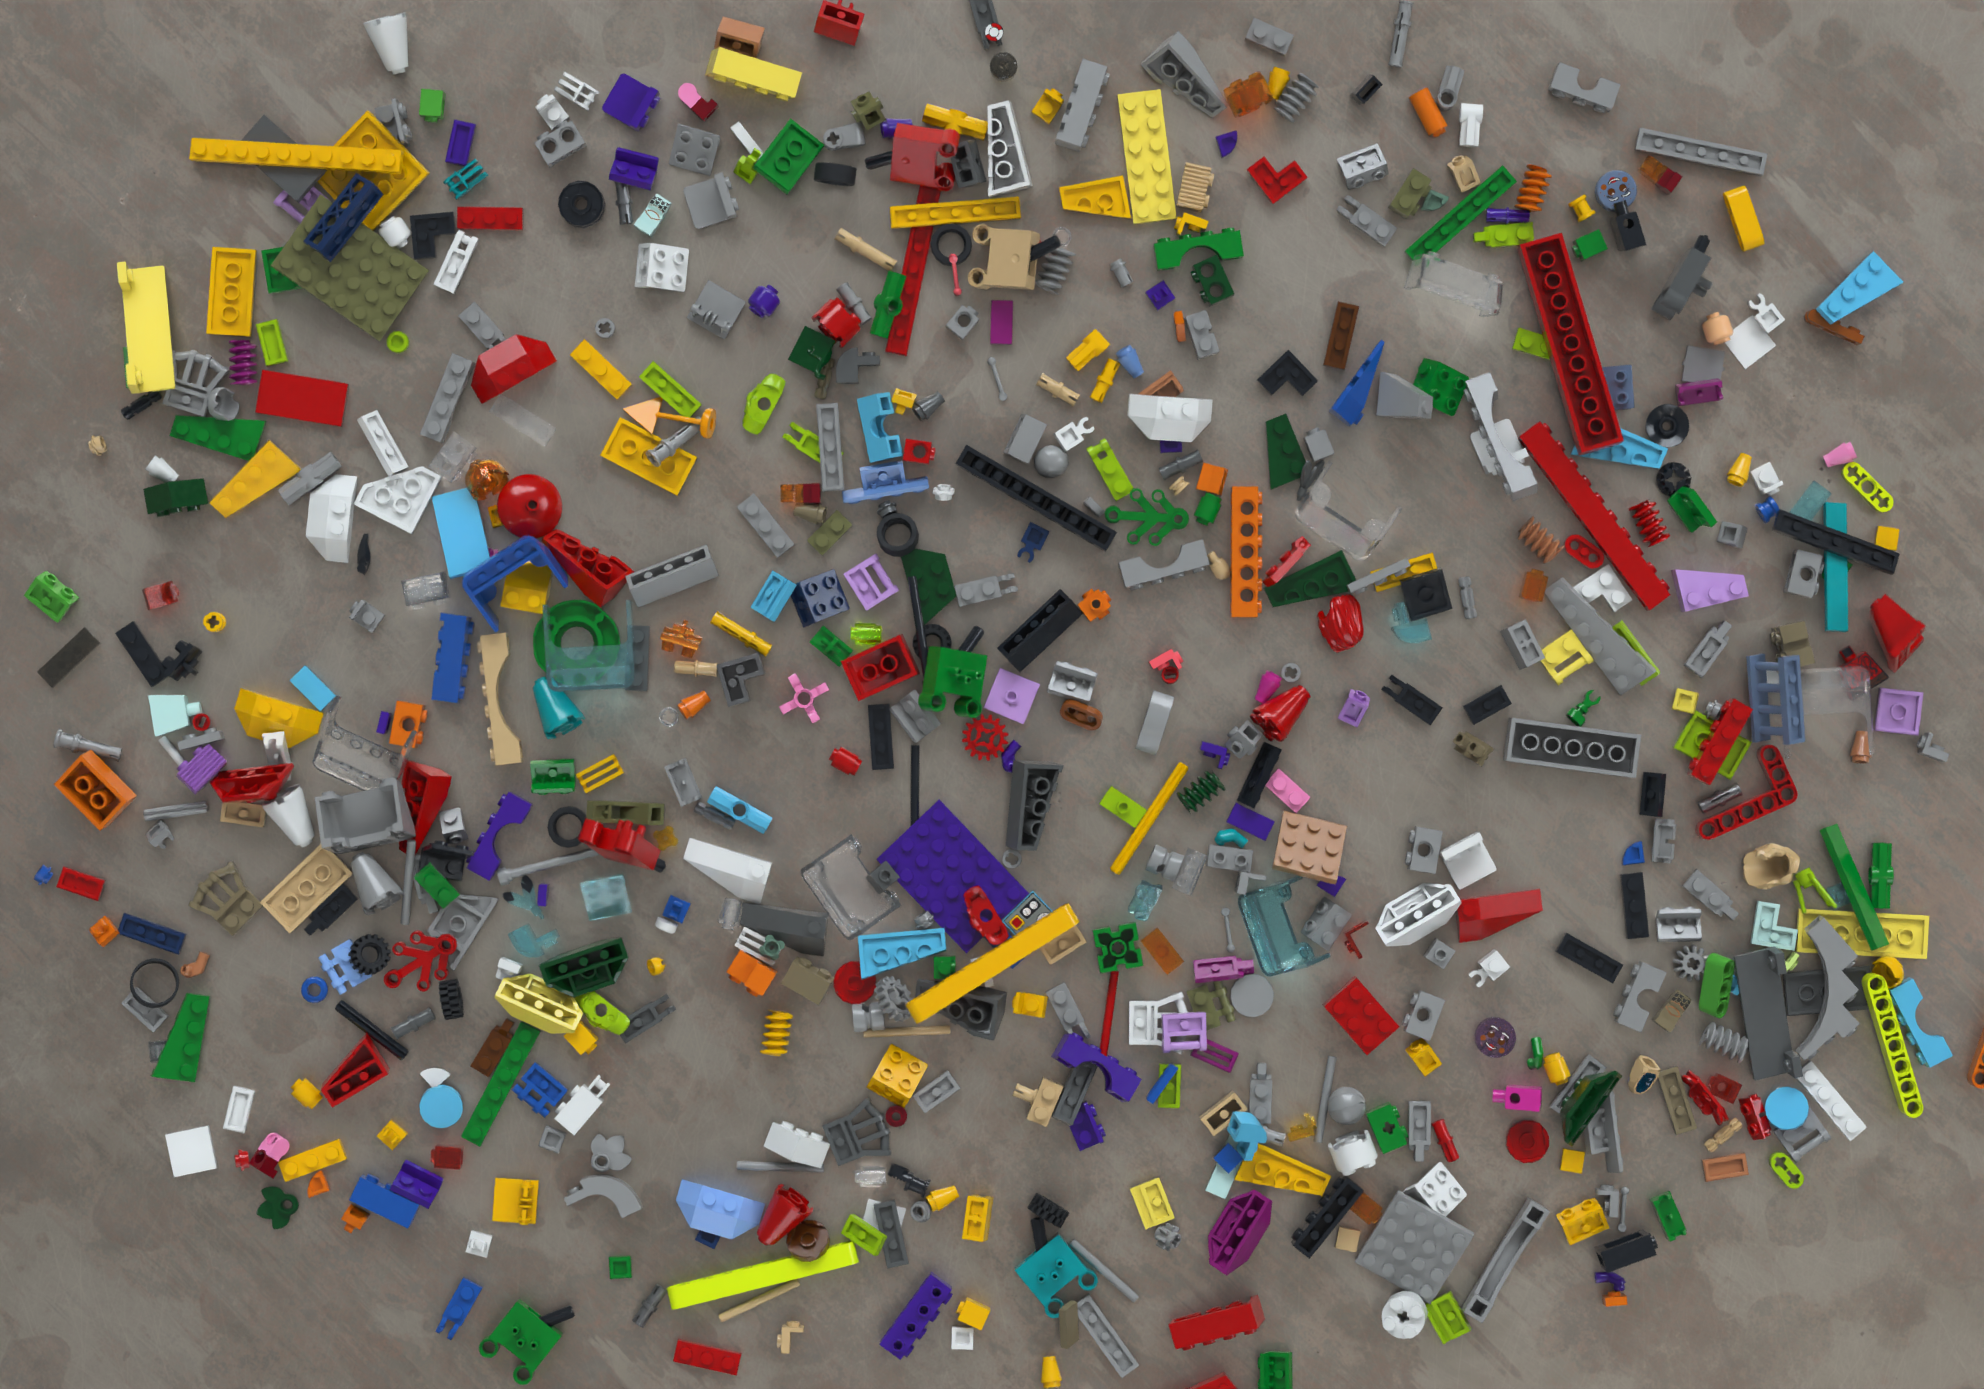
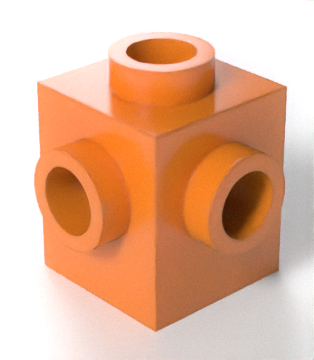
(1087, 608)

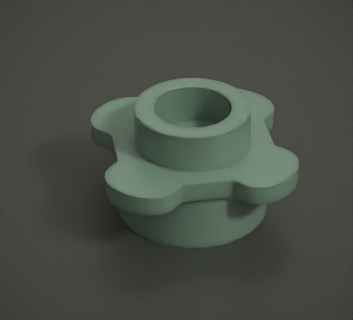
(765, 949)

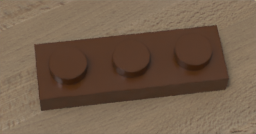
(1341, 335)

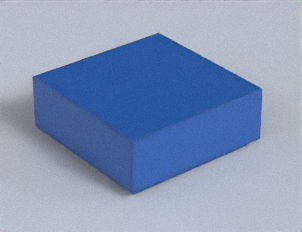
(1228, 1158)

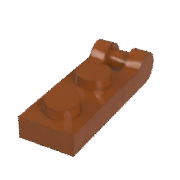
(1848, 334)

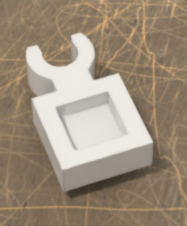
(1767, 316)
(1071, 435)

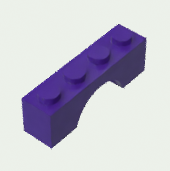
(485, 859)
(1119, 1081)

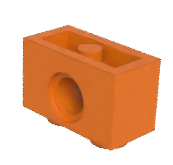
(402, 712)

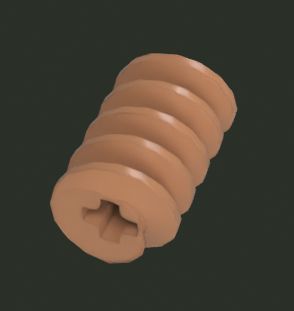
(1539, 540)

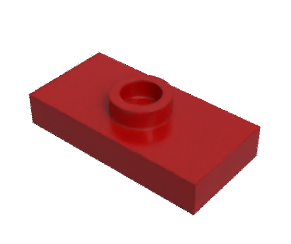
(81, 883)

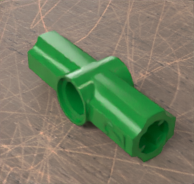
(888, 304)
(1881, 875)

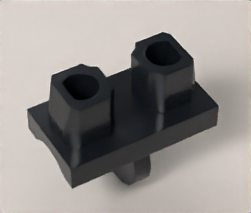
(184, 663)

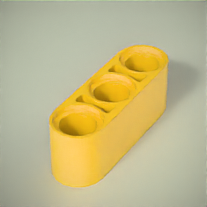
(1743, 218)

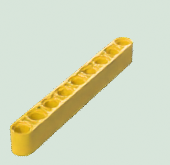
(992, 963)

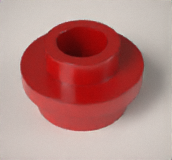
(242, 1160)

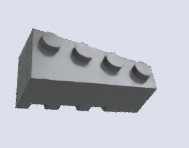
(1029, 802)

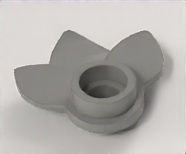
(611, 1151)

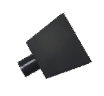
(1632, 235)

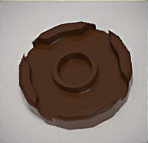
(808, 1241)

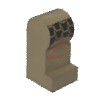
(1671, 1010)

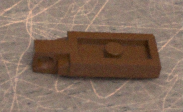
(493, 1048)

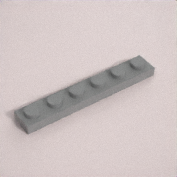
(1701, 151)

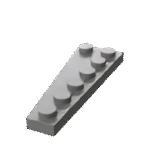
(1610, 651)

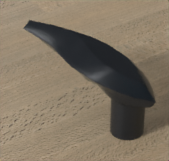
(363, 555)

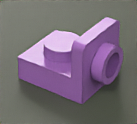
(1354, 707)

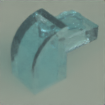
(1409, 631)
(528, 944)

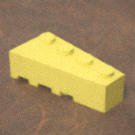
(753, 73)

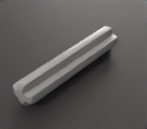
(175, 811)

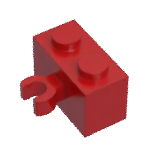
(839, 22)

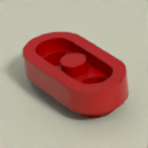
(1583, 551)

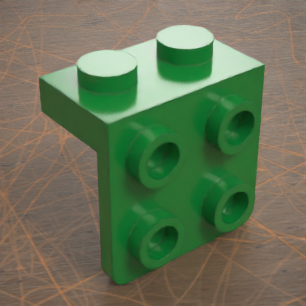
(1442, 384)

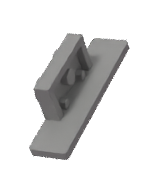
(1602, 1135)

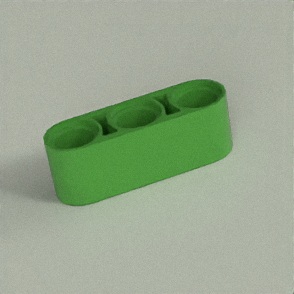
(1716, 985)

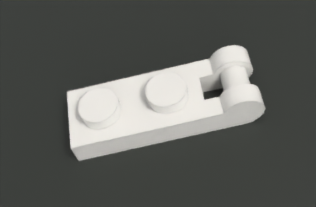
(455, 262)

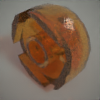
(485, 477)

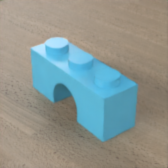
(873, 412)

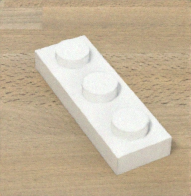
(382, 443)

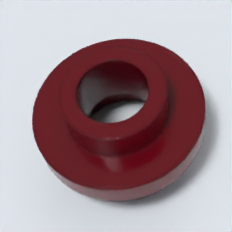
(896, 1123)

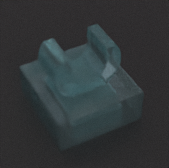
(1838, 895)

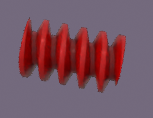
(1649, 522)

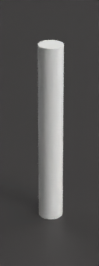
(171, 750)

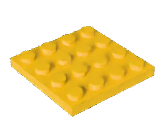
(372, 134)

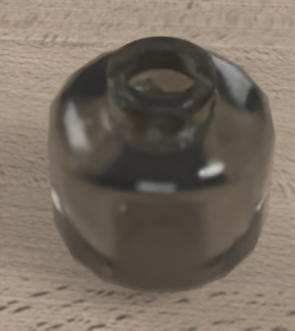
(1006, 73)

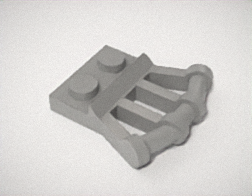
(192, 396)

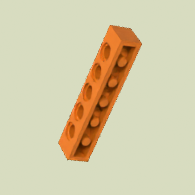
(1238, 607)

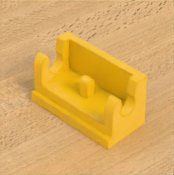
(977, 1218)

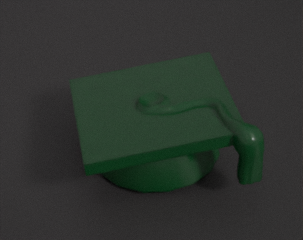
(812, 351)

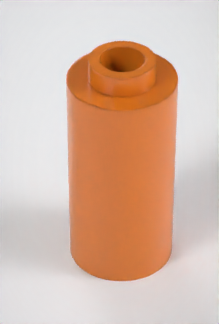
(1428, 112)

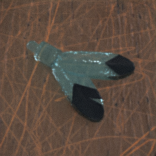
(528, 901)

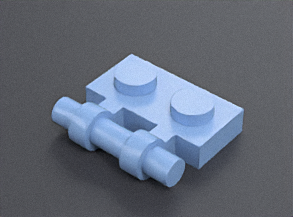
(341, 956)

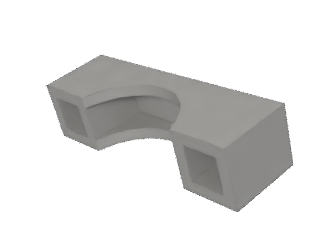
(446, 398)
(1191, 557)

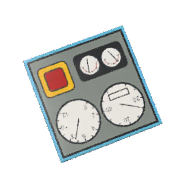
(1026, 913)

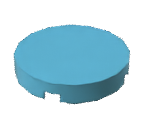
(441, 1106)
(1786, 1108)

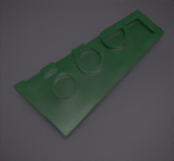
(1312, 582)

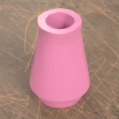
(1840, 455)

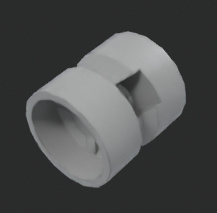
(1164, 862)
(868, 1017)

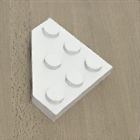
(400, 497)

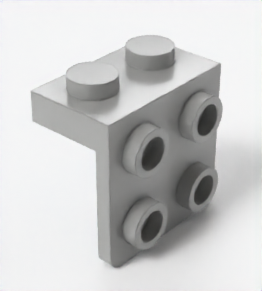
(711, 201)

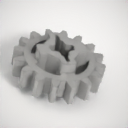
(893, 998)

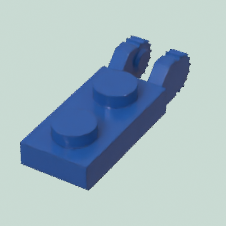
(459, 1306)

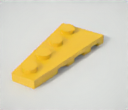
(259, 475)
(1282, 1172)

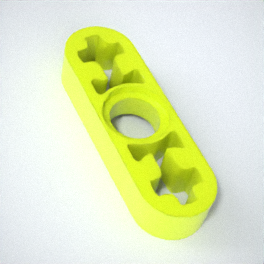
(1876, 486)

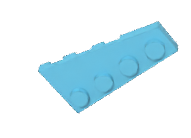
(1862, 286)
(1631, 451)
(892, 950)

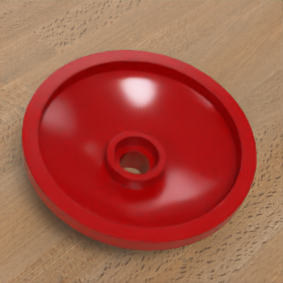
(514, 508)

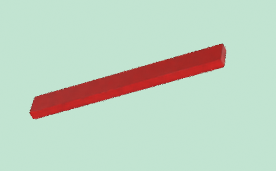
(914, 269)

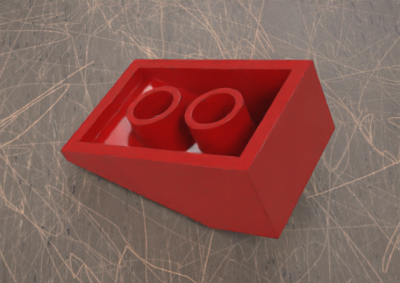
(880, 667)

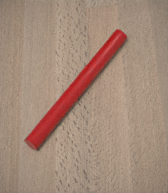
(1109, 1009)

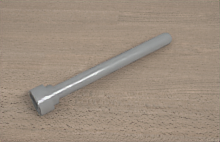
(507, 875)

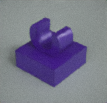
(1160, 295)

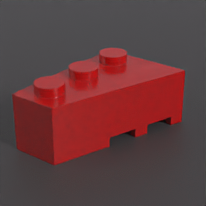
(355, 1072)

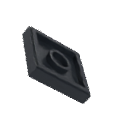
(1425, 594)

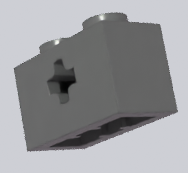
(968, 164)

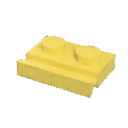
(1152, 1203)

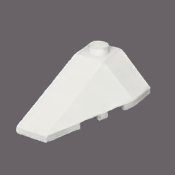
(735, 871)

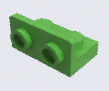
(51, 596)

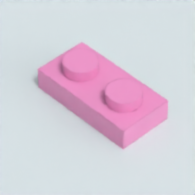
(1287, 790)

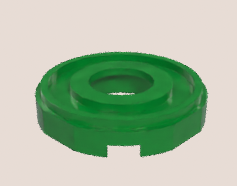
(575, 614)

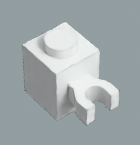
(1491, 966)

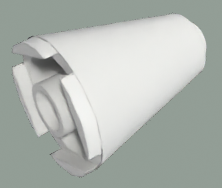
(390, 40)
(291, 815)

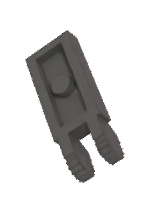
(984, 14)
(645, 1018)

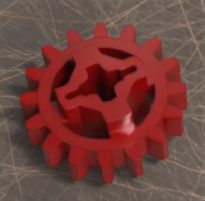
(990, 746)

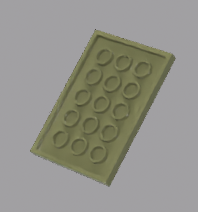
(362, 283)

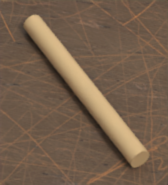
(908, 1031)
(759, 1300)

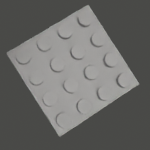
(1414, 1247)

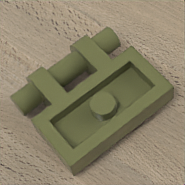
(1202, 1001)

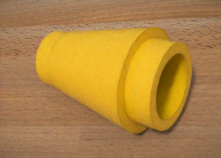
(1277, 81)
(1739, 471)
(941, 1198)
(1050, 1373)

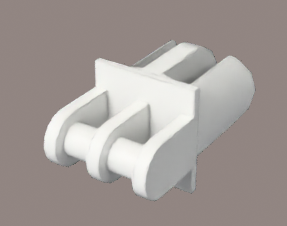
(578, 91)

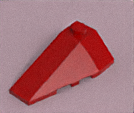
(594, 573)
(425, 794)

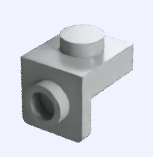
(453, 826)

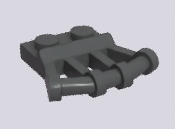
(844, 1139)

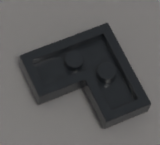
(424, 230)
(1287, 369)

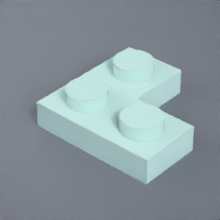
(1765, 928)

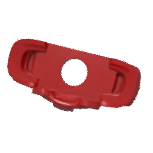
(993, 930)
(1699, 1093)

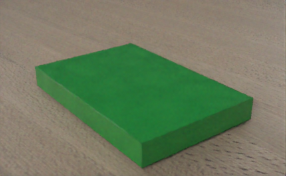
(788, 156)

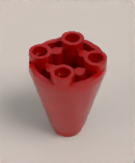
(1281, 713)

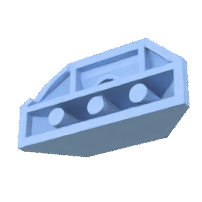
(717, 1210)

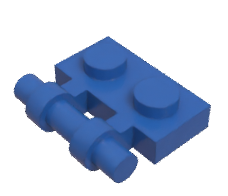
(544, 1084)

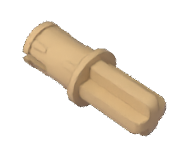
(695, 668)

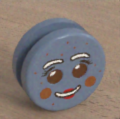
(1615, 187)

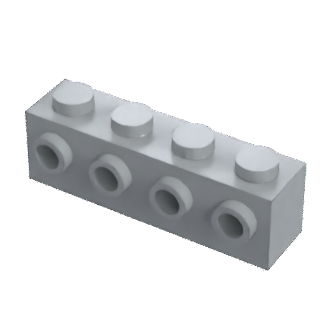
(672, 577)

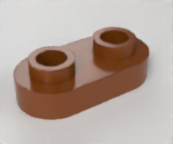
(1081, 714)

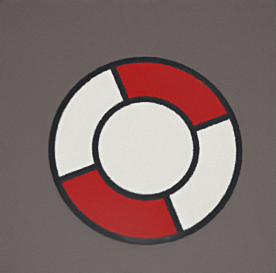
(993, 32)

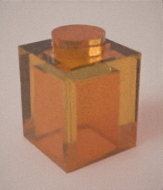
(1533, 585)
(1367, 1209)

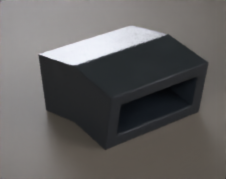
(1376, 85)

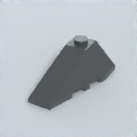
(797, 928)

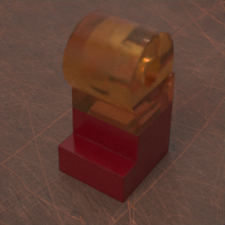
(1659, 174)
(801, 493)

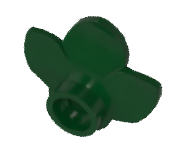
(274, 1206)

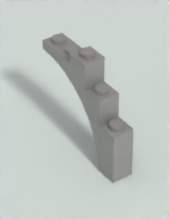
(1833, 1017)

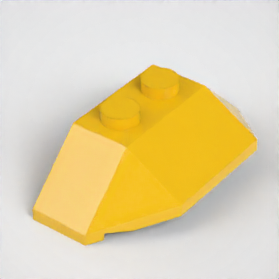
(267, 714)

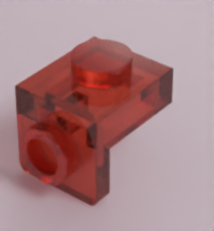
(161, 595)

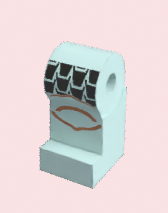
(653, 215)

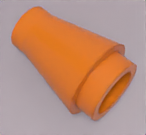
(692, 705)

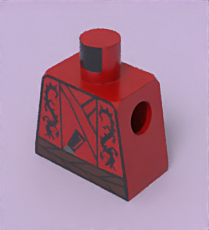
(1863, 659)

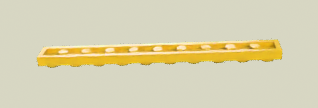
(296, 155)

